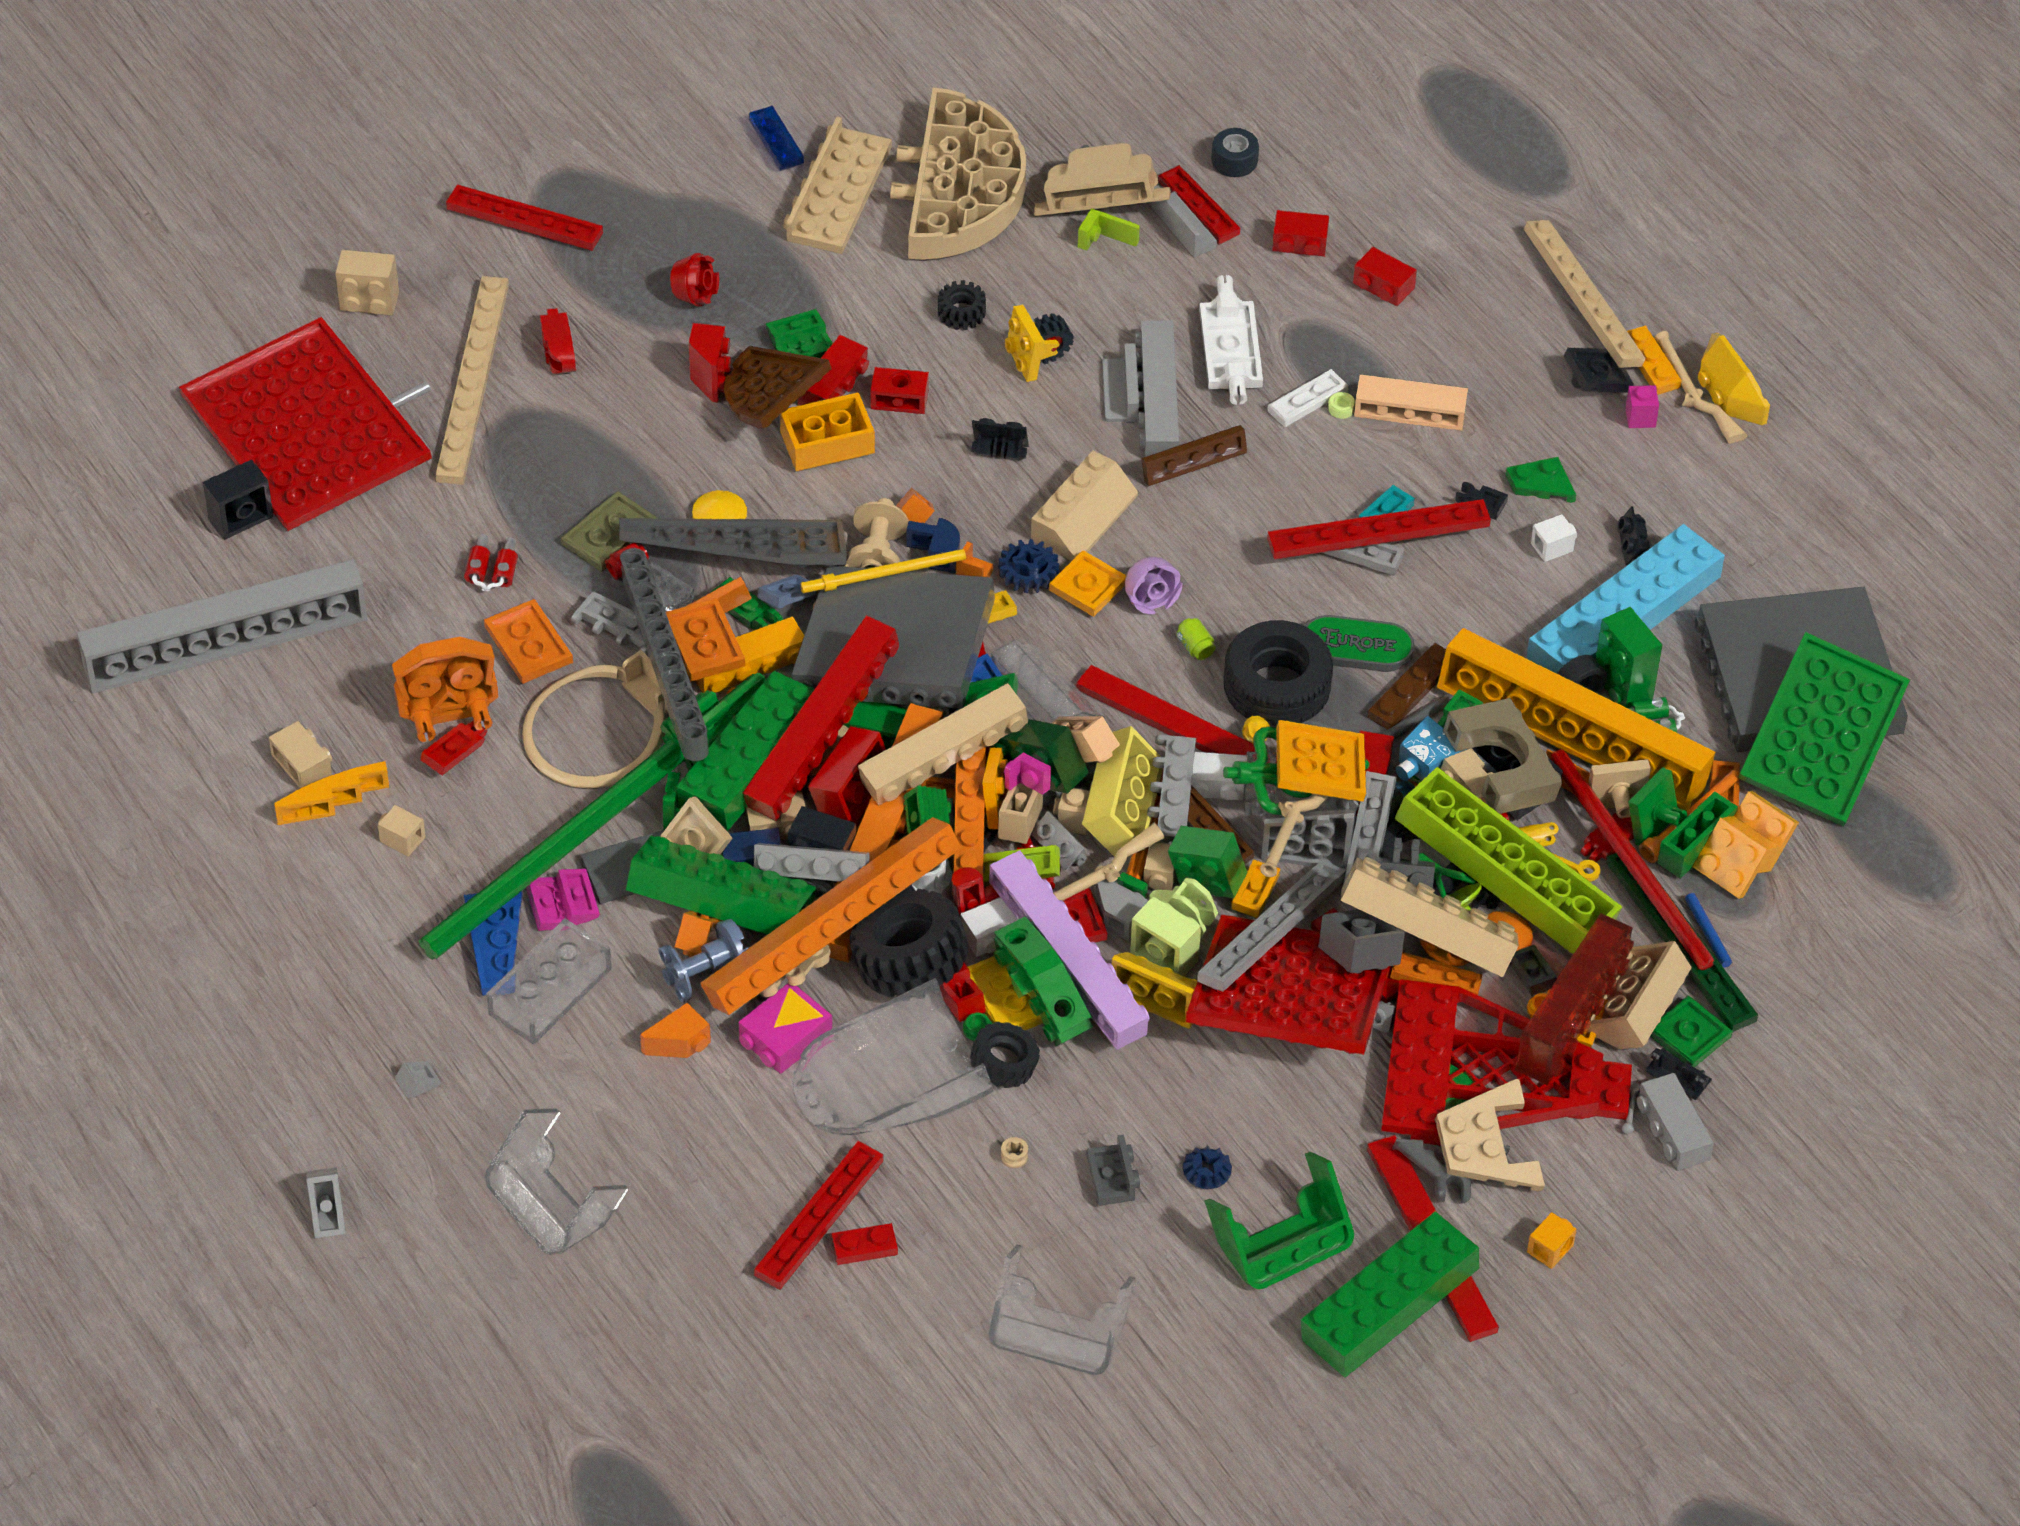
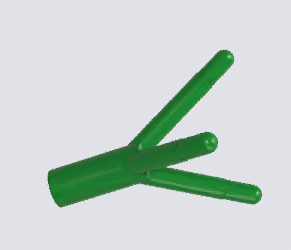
(1447, 872)

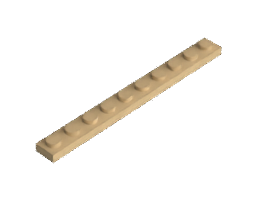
(472, 380)

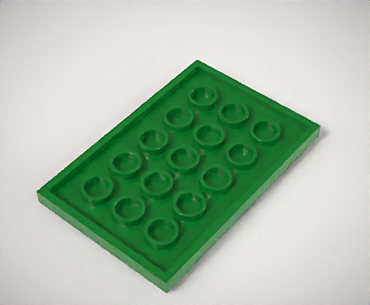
(1824, 729)

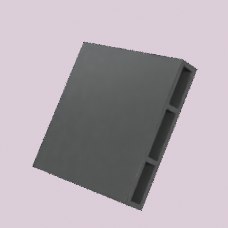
(937, 628)
(1757, 638)

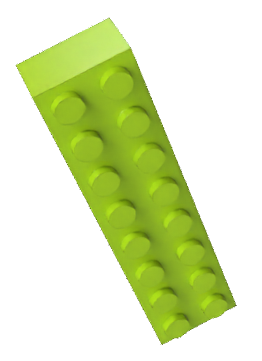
(1504, 859)

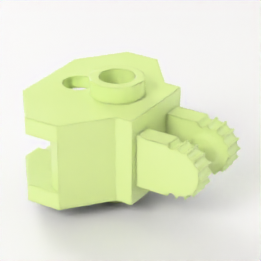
(1188, 902)

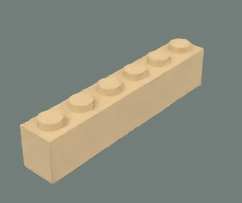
(943, 744)

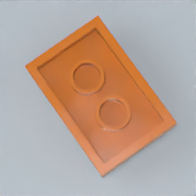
(705, 639)
(528, 641)

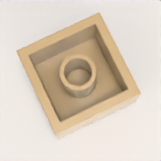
(367, 282)

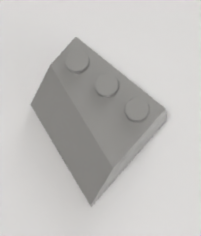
(1319, 837)

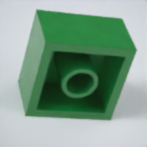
(1209, 858)

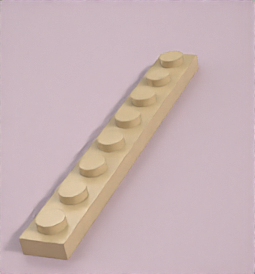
(1584, 294)

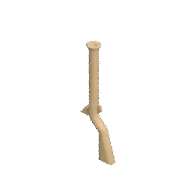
(1729, 428)
(1292, 815)
(1111, 871)

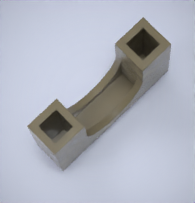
(1503, 726)

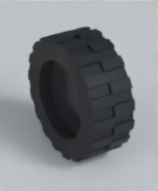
(1012, 1038)

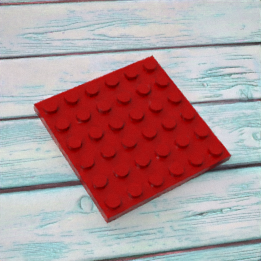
(1291, 994)

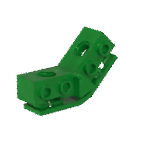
(1041, 974)

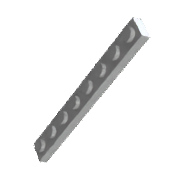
(1271, 926)

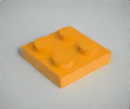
(1087, 583)
(994, 786)

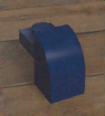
(935, 540)

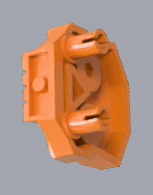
(445, 684)

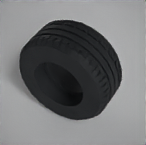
(1281, 645)

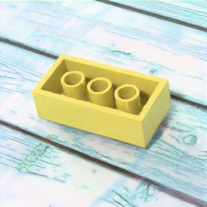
(1122, 792)

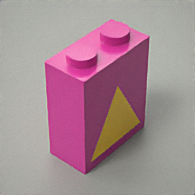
(783, 1027)

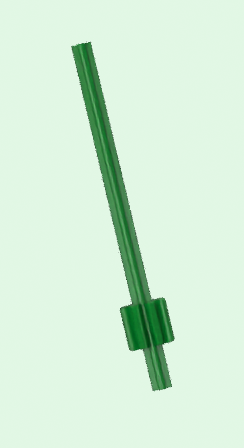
(589, 820)

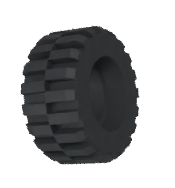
(910, 916)

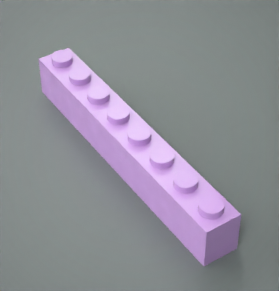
(1102, 992)

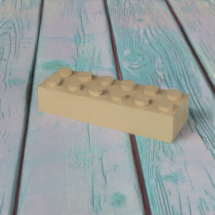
(1430, 916)

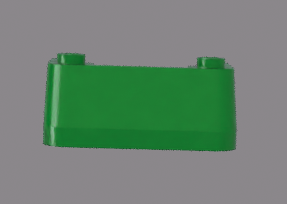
(1295, 1243)

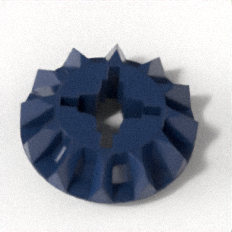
(1204, 1177)

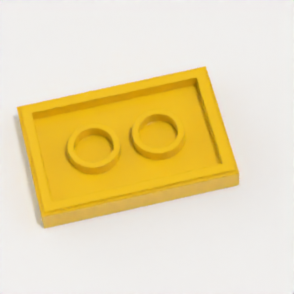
(999, 995)

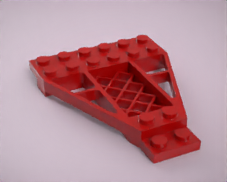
(1423, 1056)

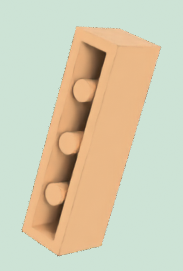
(1410, 402)

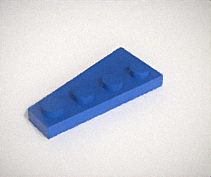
(496, 942)

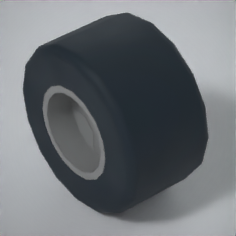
(1235, 152)

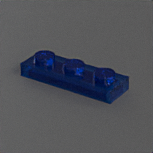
(776, 138)

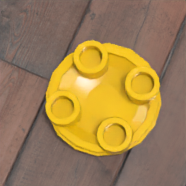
(719, 505)

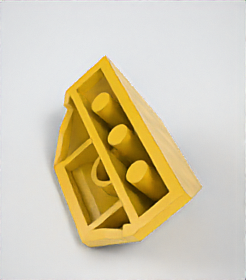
(1731, 382)

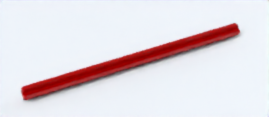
(1633, 861)

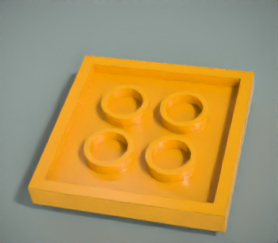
(1320, 760)

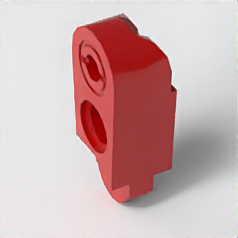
(557, 342)

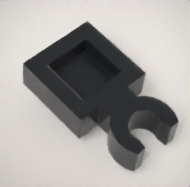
(1493, 499)

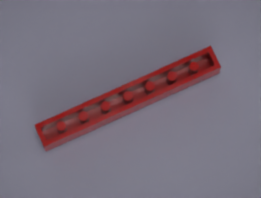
(821, 718)

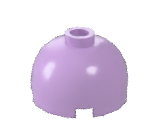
(1152, 584)

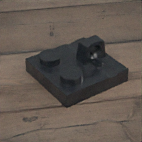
(1596, 371)

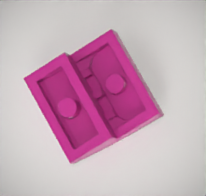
(562, 897)

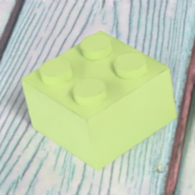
(1165, 936)

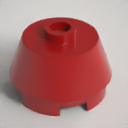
(694, 279)

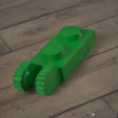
(753, 611)

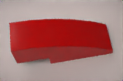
(963, 995)

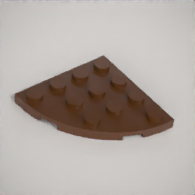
(769, 382)

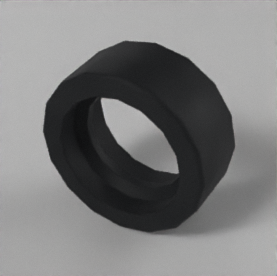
(1585, 672)

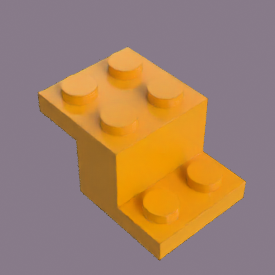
(1745, 844)

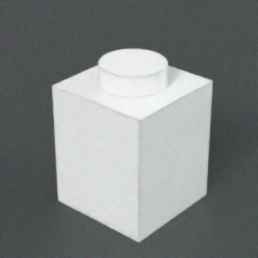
(1553, 538)

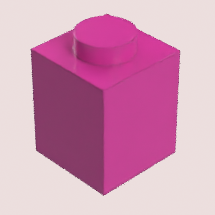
(1642, 406)

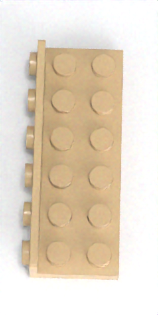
(836, 188)

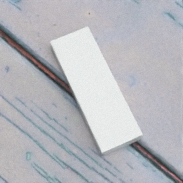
(1307, 398)

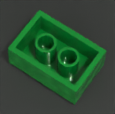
(1629, 657)

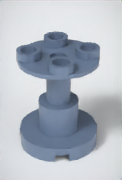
(712, 957)

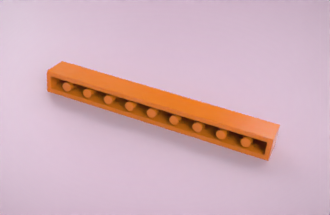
(885, 822)
(830, 916)

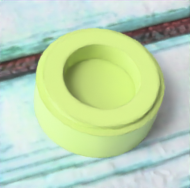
(1341, 405)

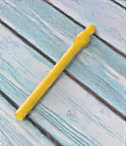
(830, 582)

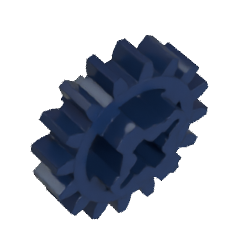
(1028, 565)

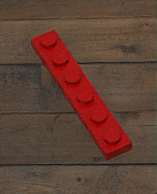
(524, 217)
(818, 1215)

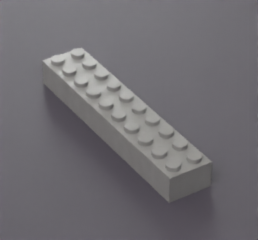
(222, 626)

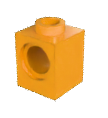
(1551, 1240)

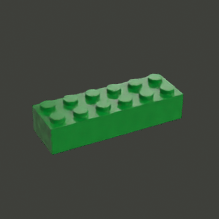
(743, 748)
(716, 885)
(1390, 1294)

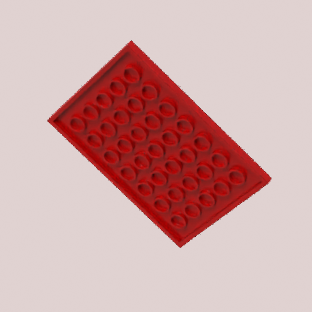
(306, 422)

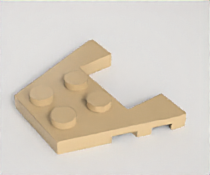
(1474, 1141)

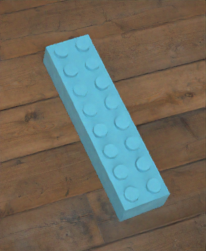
(1652, 586)

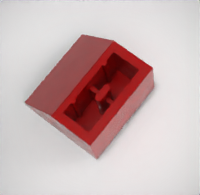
(708, 358)

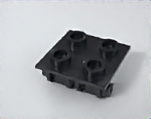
(1009, 434)

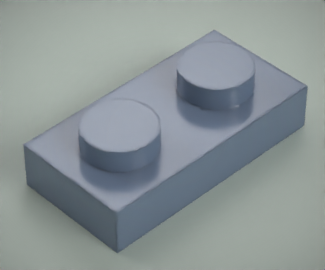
(783, 592)

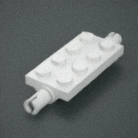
(1230, 342)

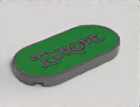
(1364, 642)

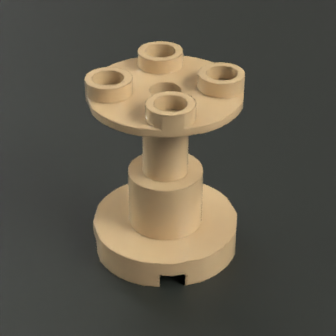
(880, 523)

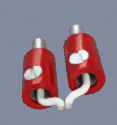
(503, 569)

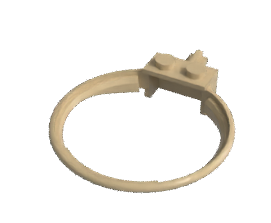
(639, 682)

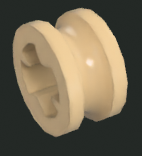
(1015, 1144)

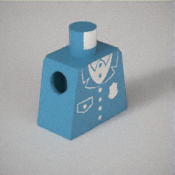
(1423, 750)

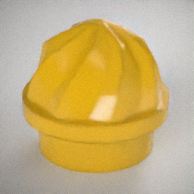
(1252, 725)

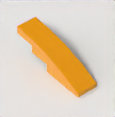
(320, 797)

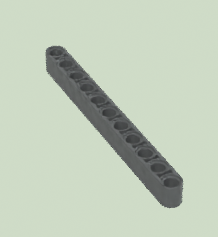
(664, 655)

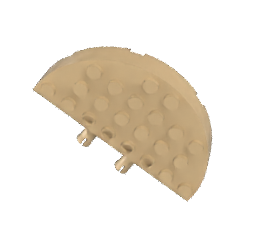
(966, 178)

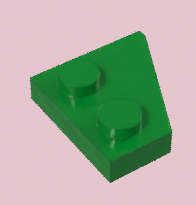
(1541, 479)
(670, 800)

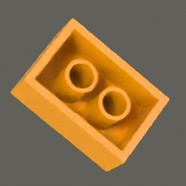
(827, 431)

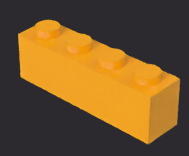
(763, 653)

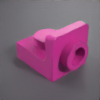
(1028, 772)

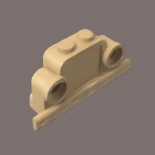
(1101, 179)

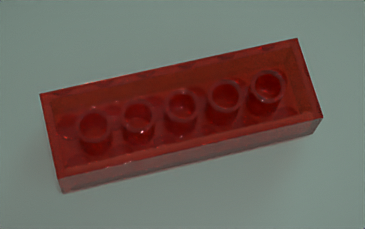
(1574, 999)

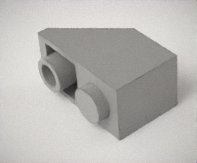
(1118, 907)

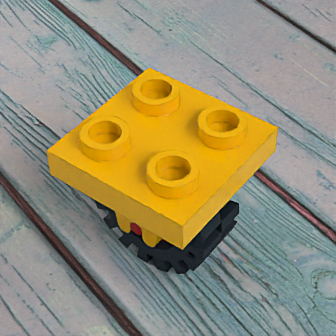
(1036, 341)

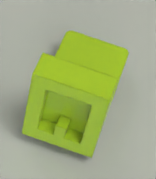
(1107, 225)

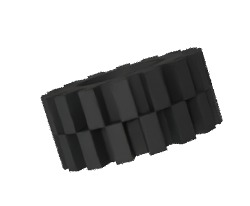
(961, 294)

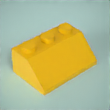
(1156, 987)

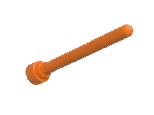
(1650, 847)

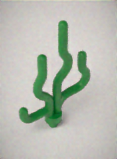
(1262, 773)

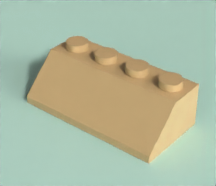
(1083, 507)
(1641, 995)

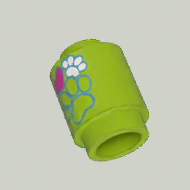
(1196, 638)

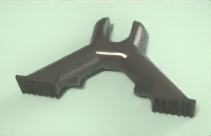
(1434, 1168)

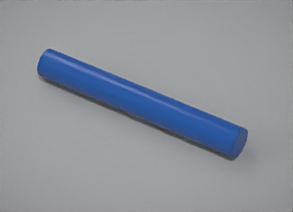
(1708, 930)

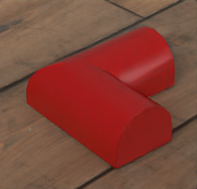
(970, 890)

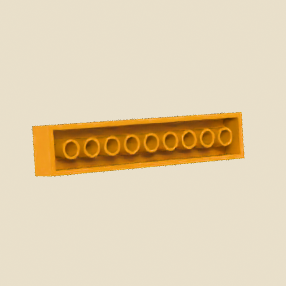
(1573, 715)

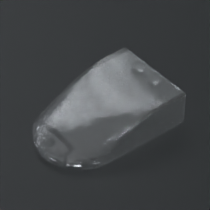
(889, 1067)

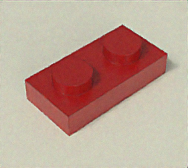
(864, 1244)

